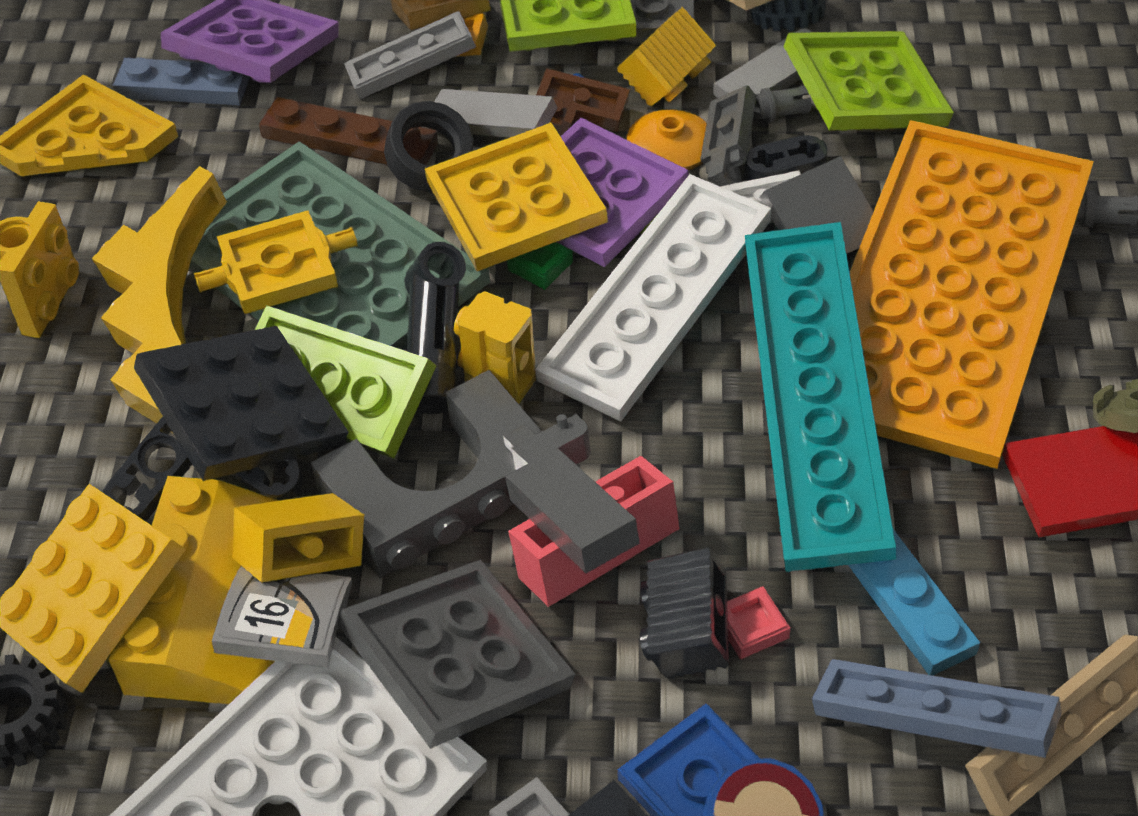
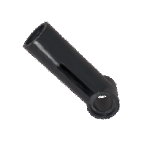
(432, 318)

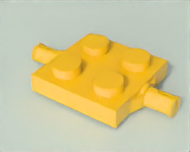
(276, 261)

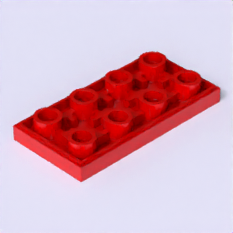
(1076, 478)

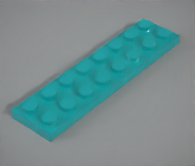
(817, 401)

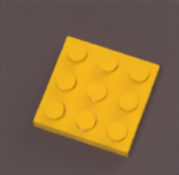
(515, 196)
(86, 586)

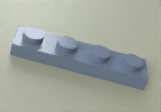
(938, 707)

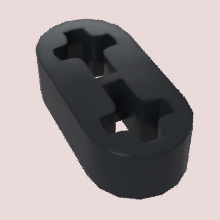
(785, 156)

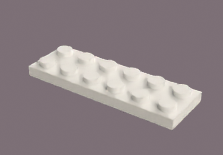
(653, 297)

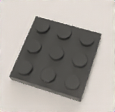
(455, 652)

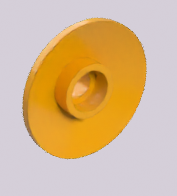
(671, 135)

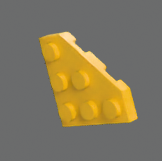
(82, 130)

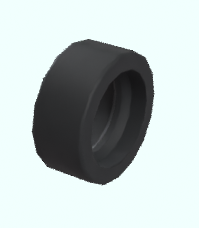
(428, 115)

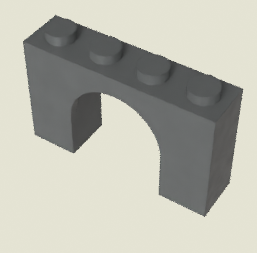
(409, 522)

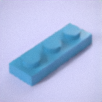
(918, 610)

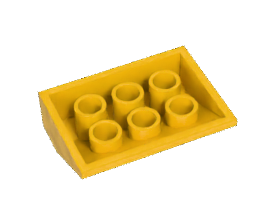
(170, 641)

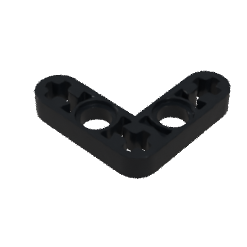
(126, 482)

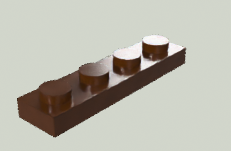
(340, 131)

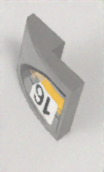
(282, 618)

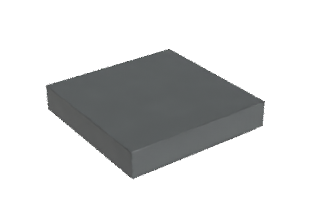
(819, 198)

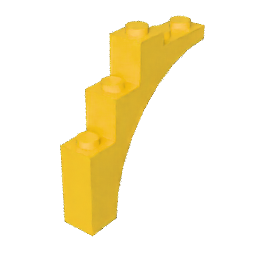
(151, 275)

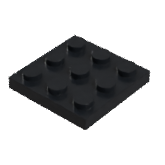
(239, 401)

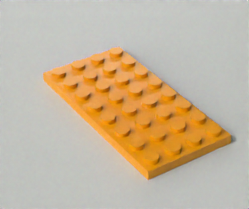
(960, 284)

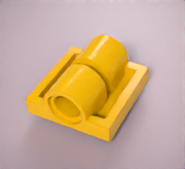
(36, 266)

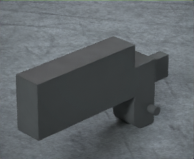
(563, 497)

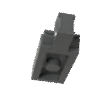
(728, 135)

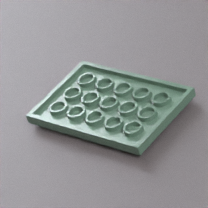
(369, 277)

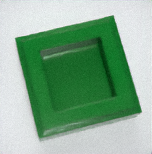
(542, 265)

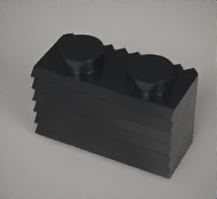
(686, 613)

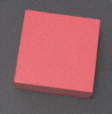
(755, 623)

